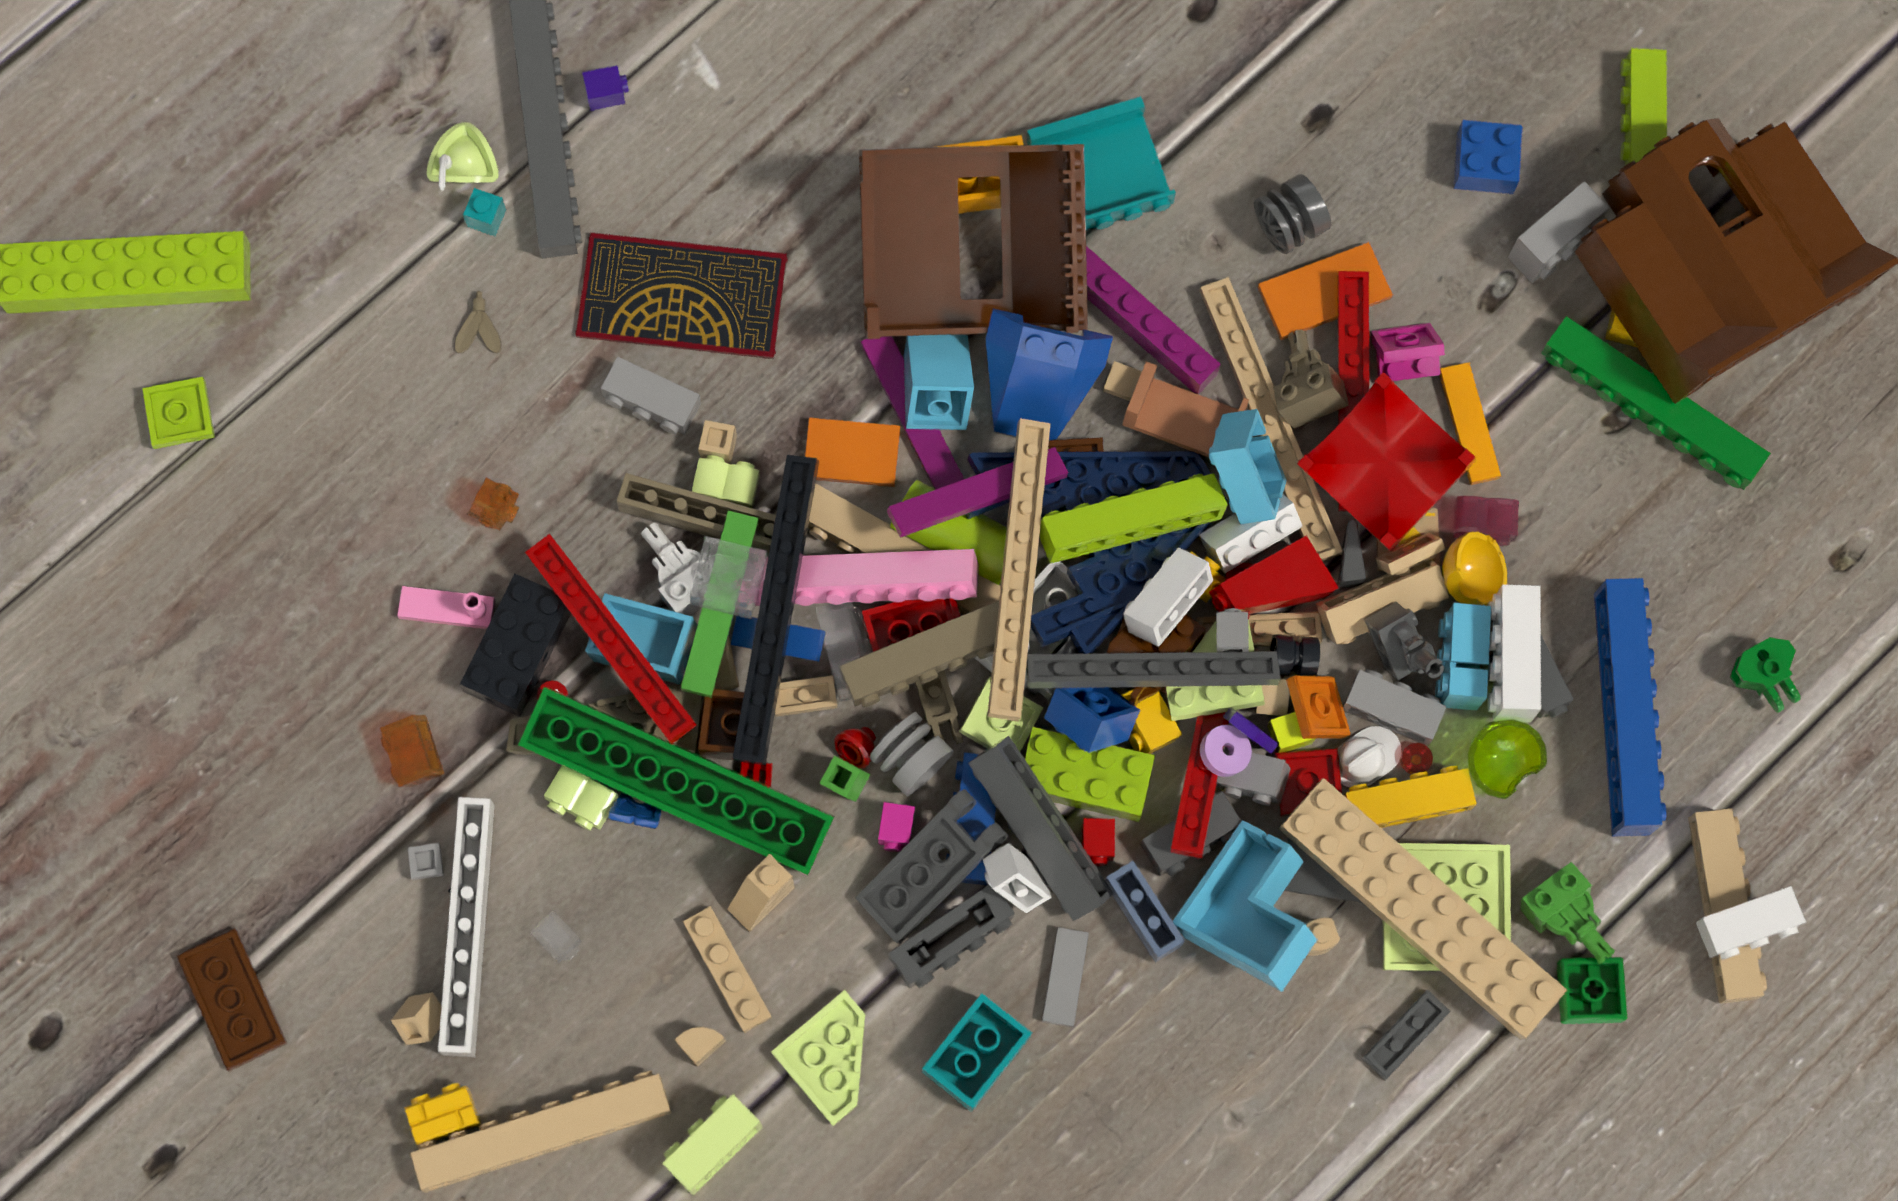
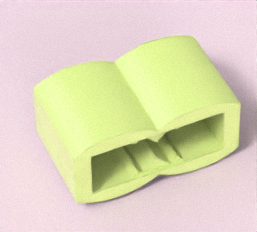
(726, 481)
(580, 797)

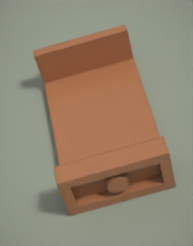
(1175, 413)

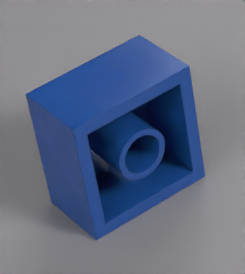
(1488, 157)
(1092, 716)

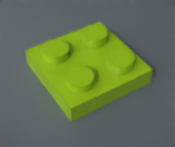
(178, 412)

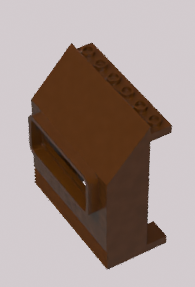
(914, 238)

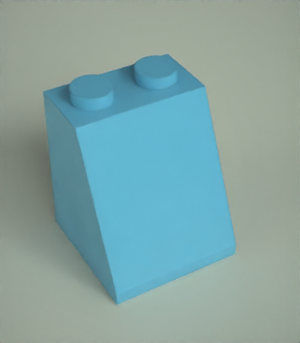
(937, 382)

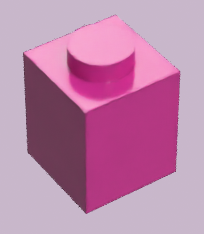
(896, 826)

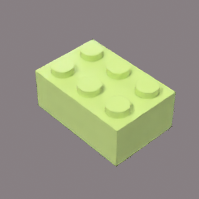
(711, 1143)

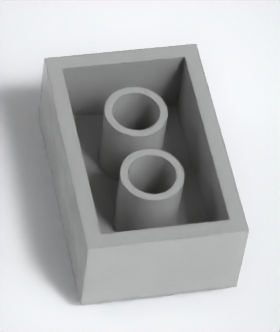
(1557, 233)

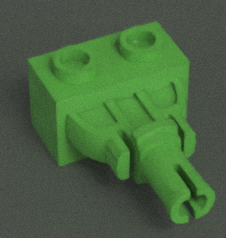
(1567, 910)

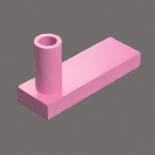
(446, 607)

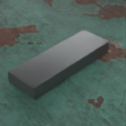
(1406, 1035)

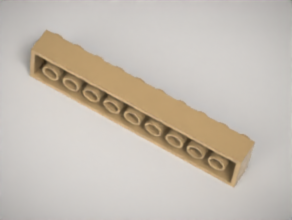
(1422, 909)

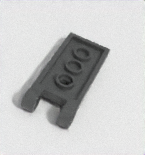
(918, 876)

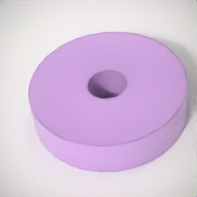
(1214, 757)

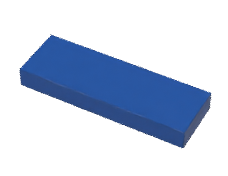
(802, 641)

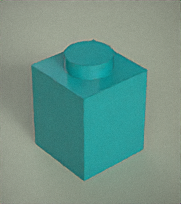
(484, 212)

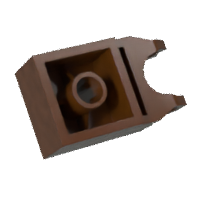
(1182, 639)

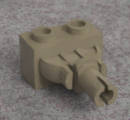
(1308, 385)

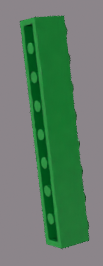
(1644, 398)

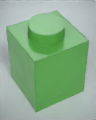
(844, 778)

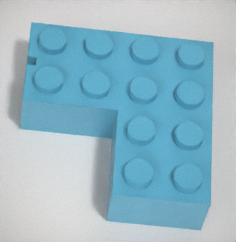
(1235, 912)

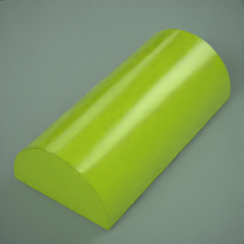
(978, 533)

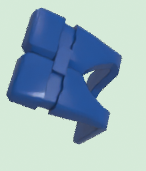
(629, 811)

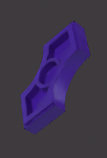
(1250, 730)

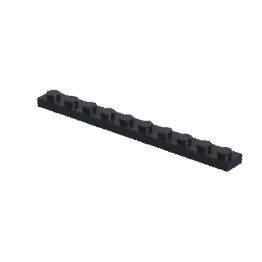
(776, 610)

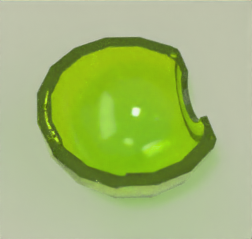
(1505, 755)

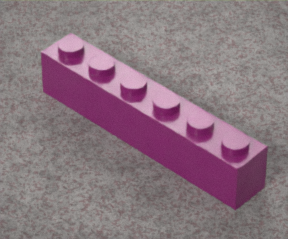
(1148, 326)

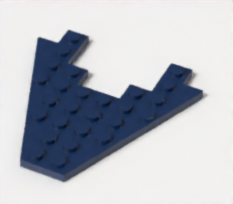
(1111, 575)

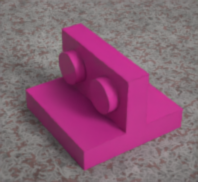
(1408, 351)

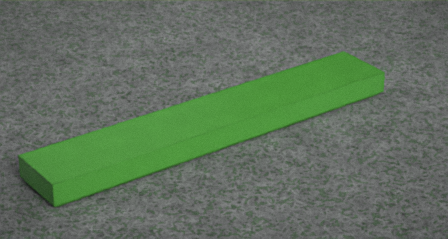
(715, 625)

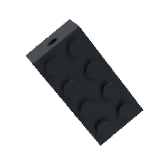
(516, 646)

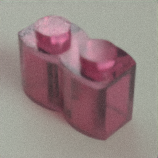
(1488, 516)

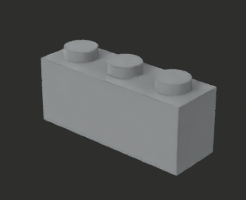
(650, 396)
(1394, 706)

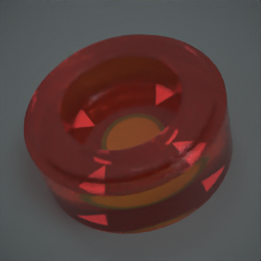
(1416, 758)

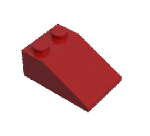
(904, 619)

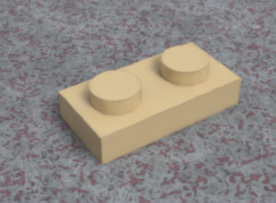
(1417, 550)
(806, 696)

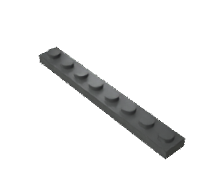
(1152, 669)

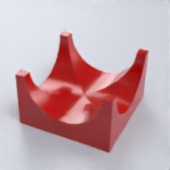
(1387, 462)

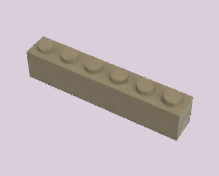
(687, 509)
(921, 656)

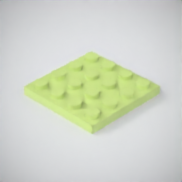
(1475, 874)

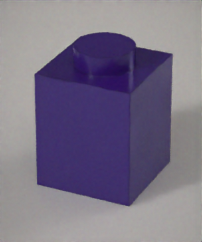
(605, 87)

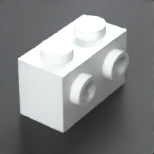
(1016, 878)

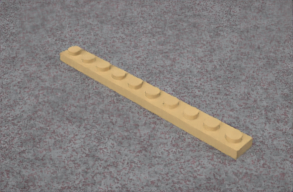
(1258, 388)
(1019, 570)

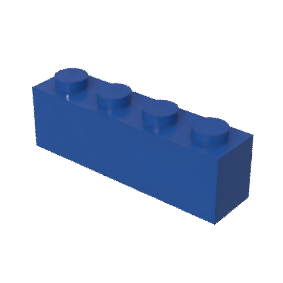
(979, 817)

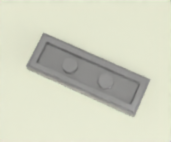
(1065, 977)

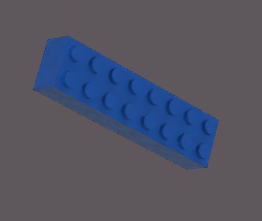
(1628, 707)

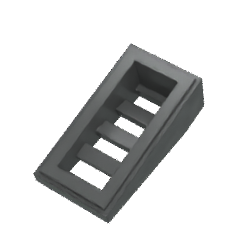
(1352, 565)

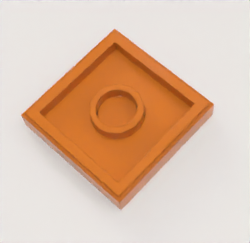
(1318, 707)

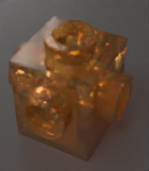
(494, 504)

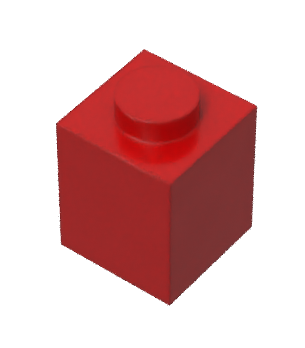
(1099, 839)

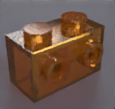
(411, 751)

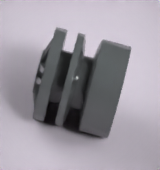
(1292, 214)

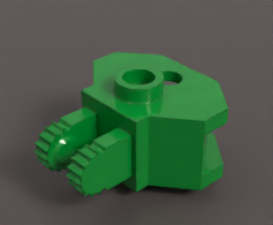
(1768, 671)

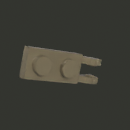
(939, 706)

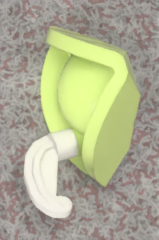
(462, 157)

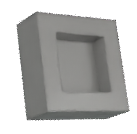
(425, 861)

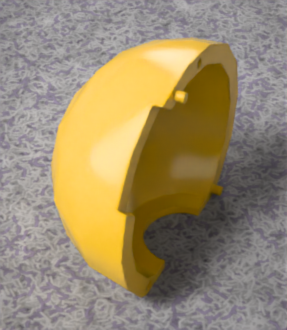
(1474, 569)

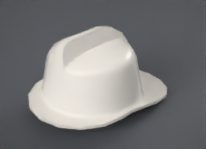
(1368, 756)

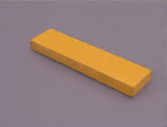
(1470, 421)

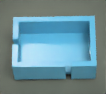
(1247, 466)
(658, 633)
(1464, 649)

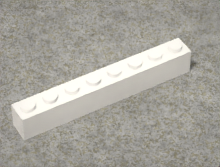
(466, 927)

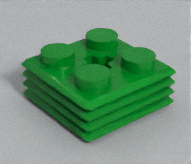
(1607, 977)

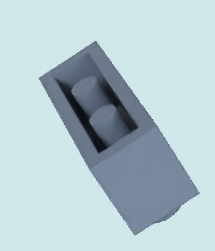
(1144, 911)

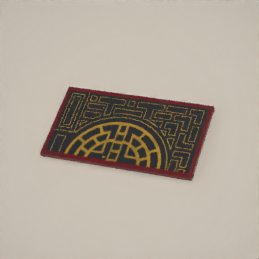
(681, 295)

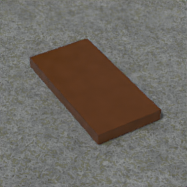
(232, 1000)

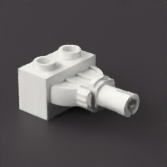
(677, 574)

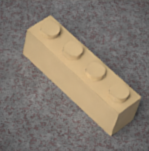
(1416, 589)

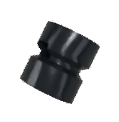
(1298, 655)

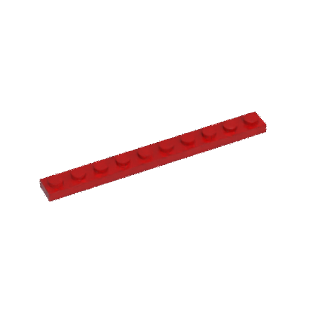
(1199, 783)

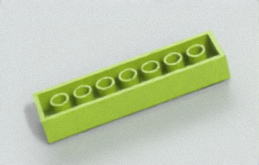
(125, 272)

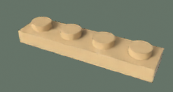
(727, 969)

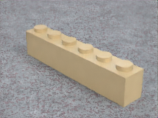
(1723, 887)

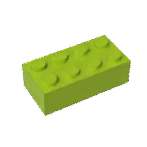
(1100, 781)

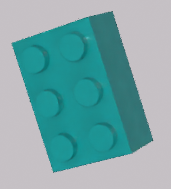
(976, 1052)

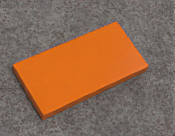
(1310, 294)

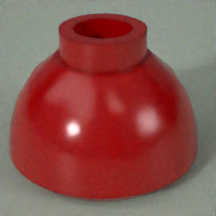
(855, 745)

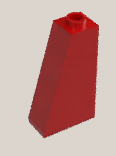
(1279, 581)

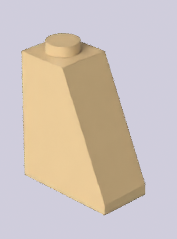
(761, 892)

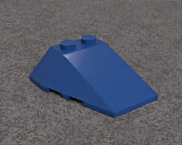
(1039, 371)

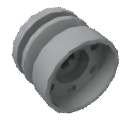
(911, 754)

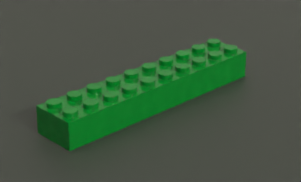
(676, 780)

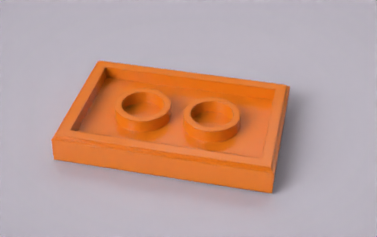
(854, 451)

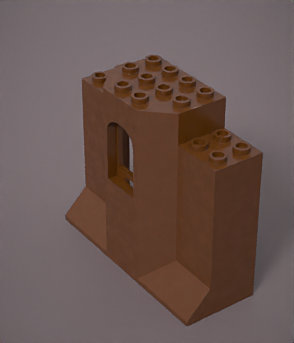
(1715, 296)

